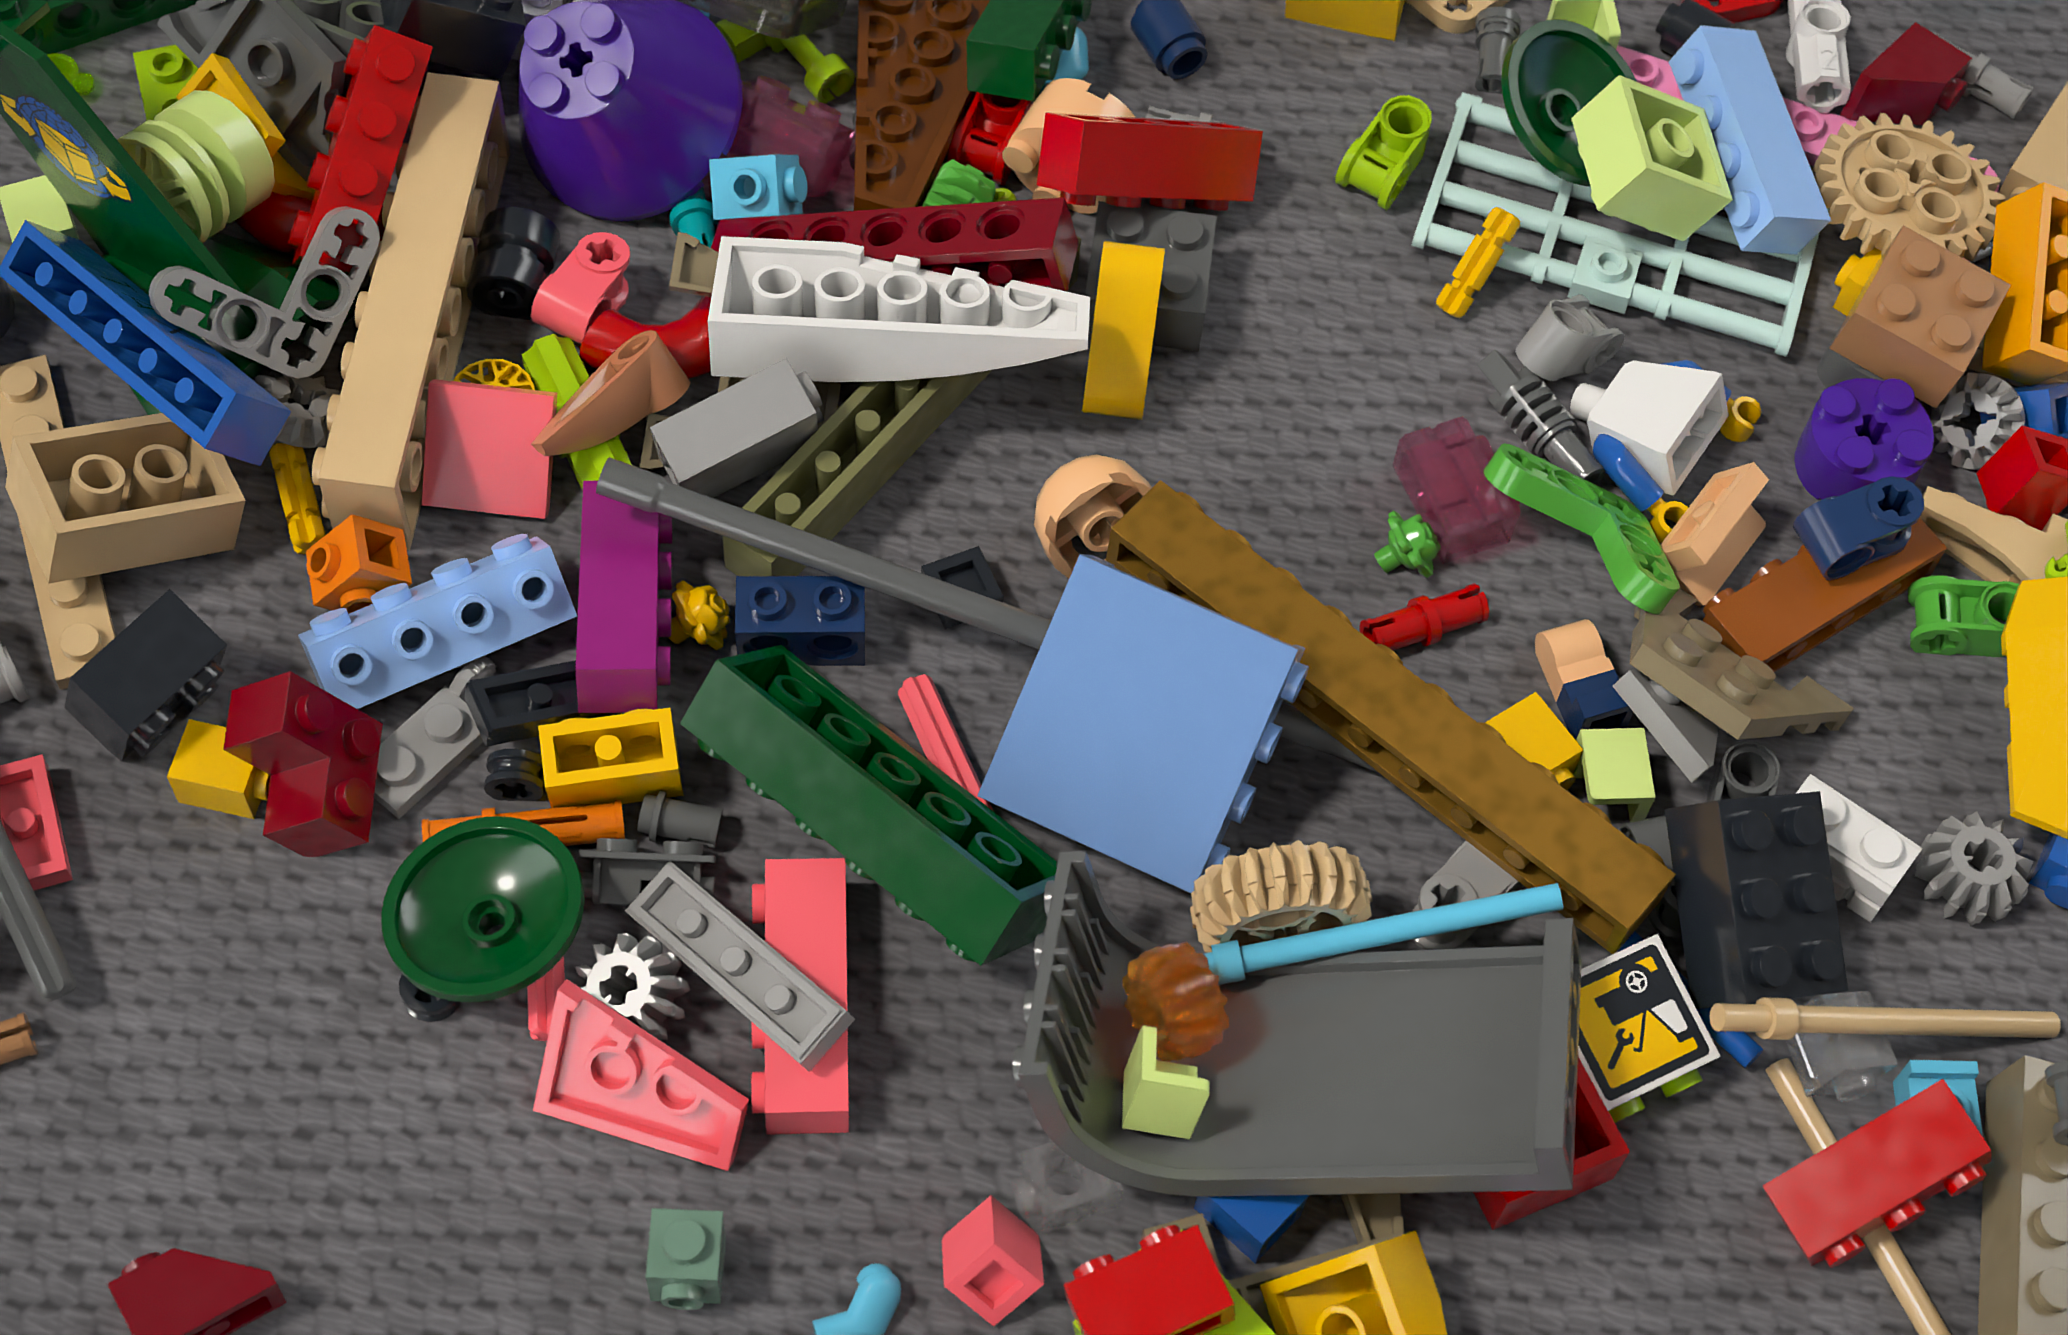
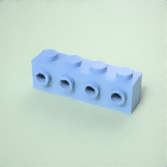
(1765, 167)
(438, 623)

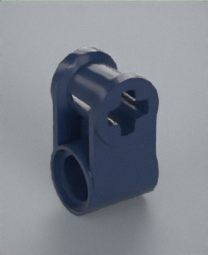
(1860, 525)

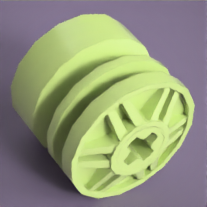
(204, 160)

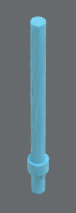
(1232, 960)

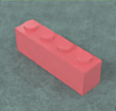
(807, 926)

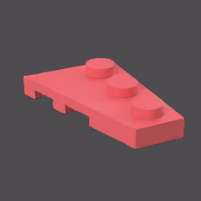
(634, 1086)

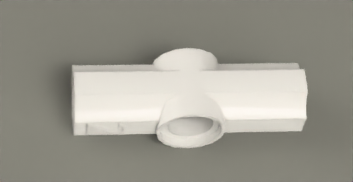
(1819, 52)

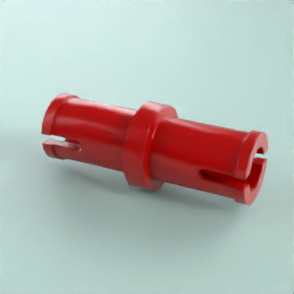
(1427, 619)

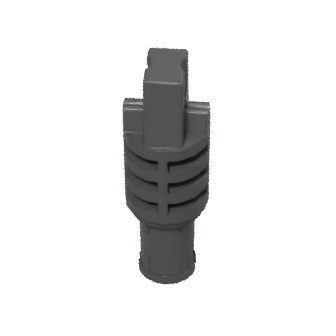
(1538, 417)

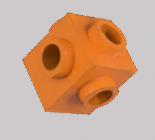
(356, 563)

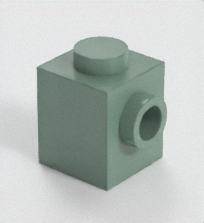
(686, 1257)

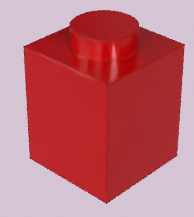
(2027, 477)

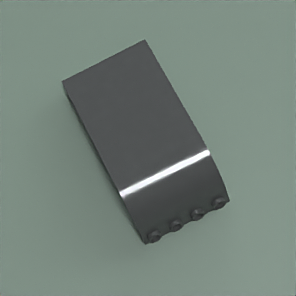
(1330, 1066)

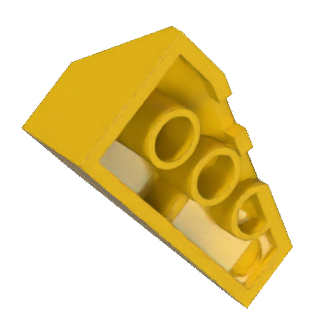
(2038, 703)

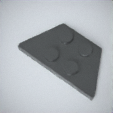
(279, 57)

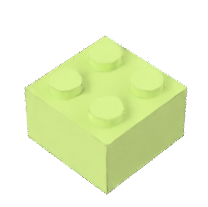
(1651, 159)

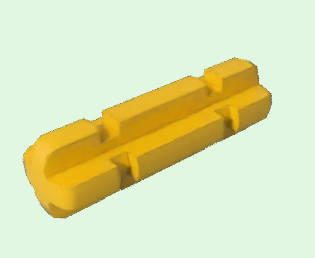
(1478, 262)
(297, 496)

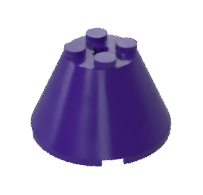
(626, 104)

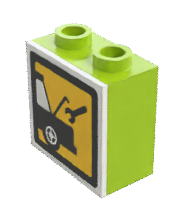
(1639, 1028)

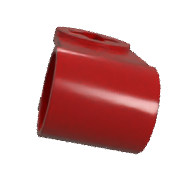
(986, 132)

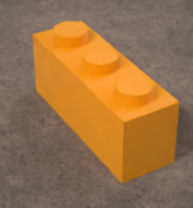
(2031, 254)

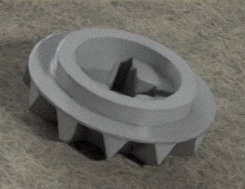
(1991, 397)
(302, 426)

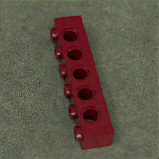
(1000, 239)

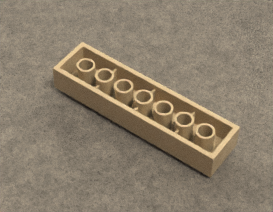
(415, 303)

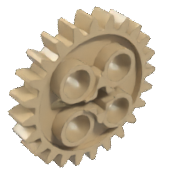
(1907, 177)

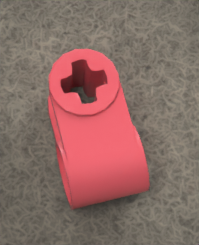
(584, 286)

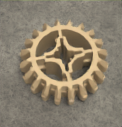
(1279, 894)

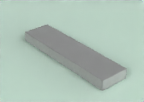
(740, 966)

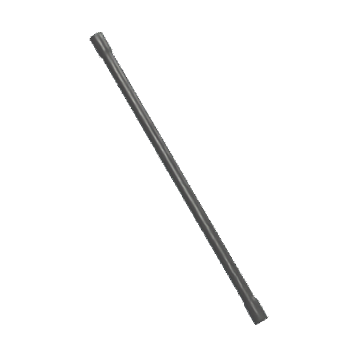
(655, 494)

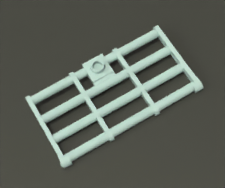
(1608, 257)

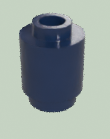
(1169, 37)

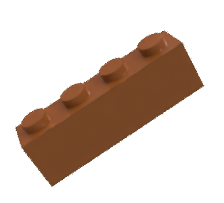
(1796, 609)

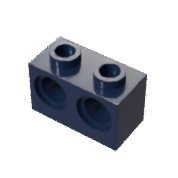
(808, 615)

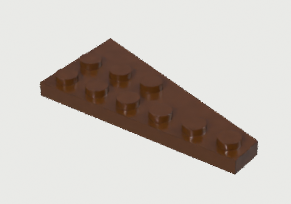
(908, 95)

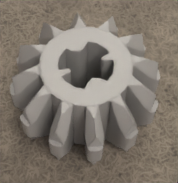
(1982, 893)
(656, 979)

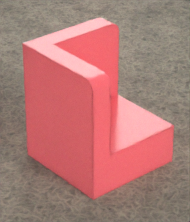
(992, 1261)

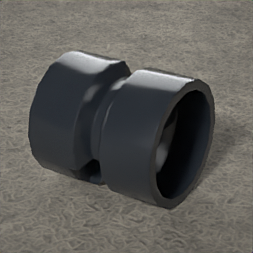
(512, 261)

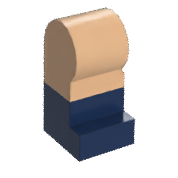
(1581, 677)

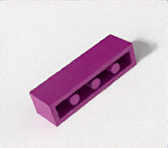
(622, 606)

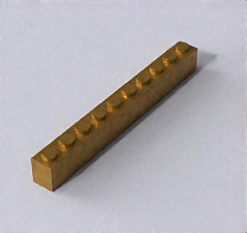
(1403, 724)

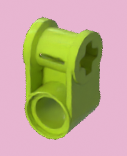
(1383, 156)

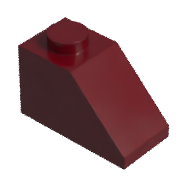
(1911, 79)
(192, 1294)

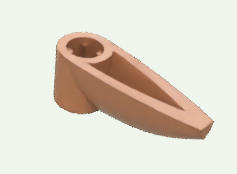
(621, 392)

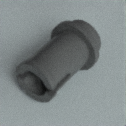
(679, 820)

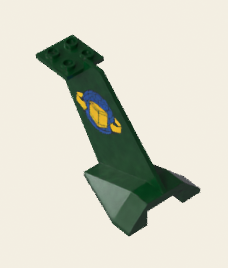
(122, 205)

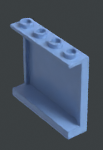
(1143, 724)

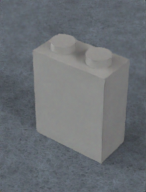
(739, 430)

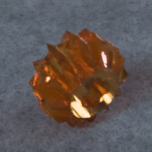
(1179, 997)

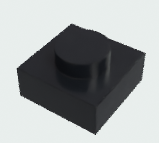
(967, 571)

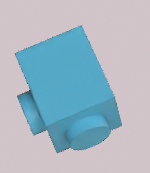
(757, 186)

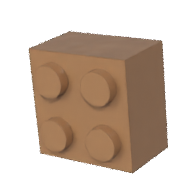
(1920, 316)

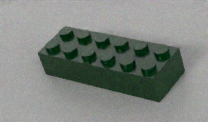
(874, 801)

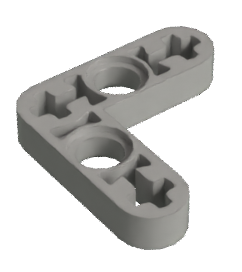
(277, 324)

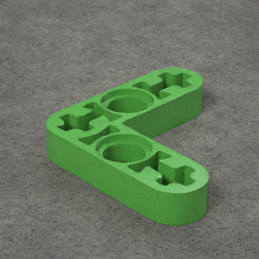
(1616, 525)

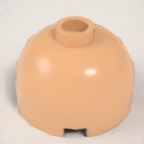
(1087, 502)

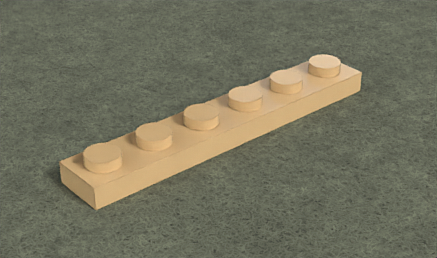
(71, 610)

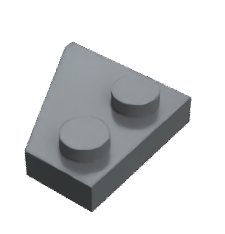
(1676, 726)

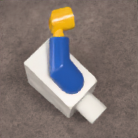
(1657, 426)

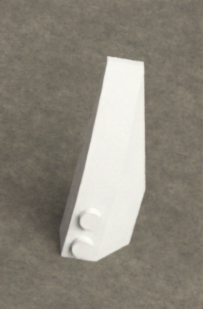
(876, 317)

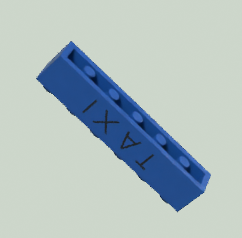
(156, 358)

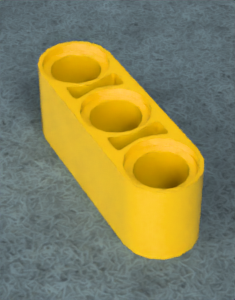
(1123, 329)

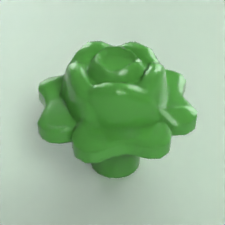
(1410, 544)

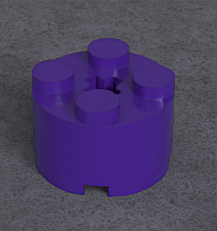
(1861, 435)

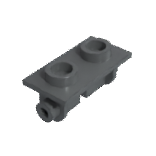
(620, 869)

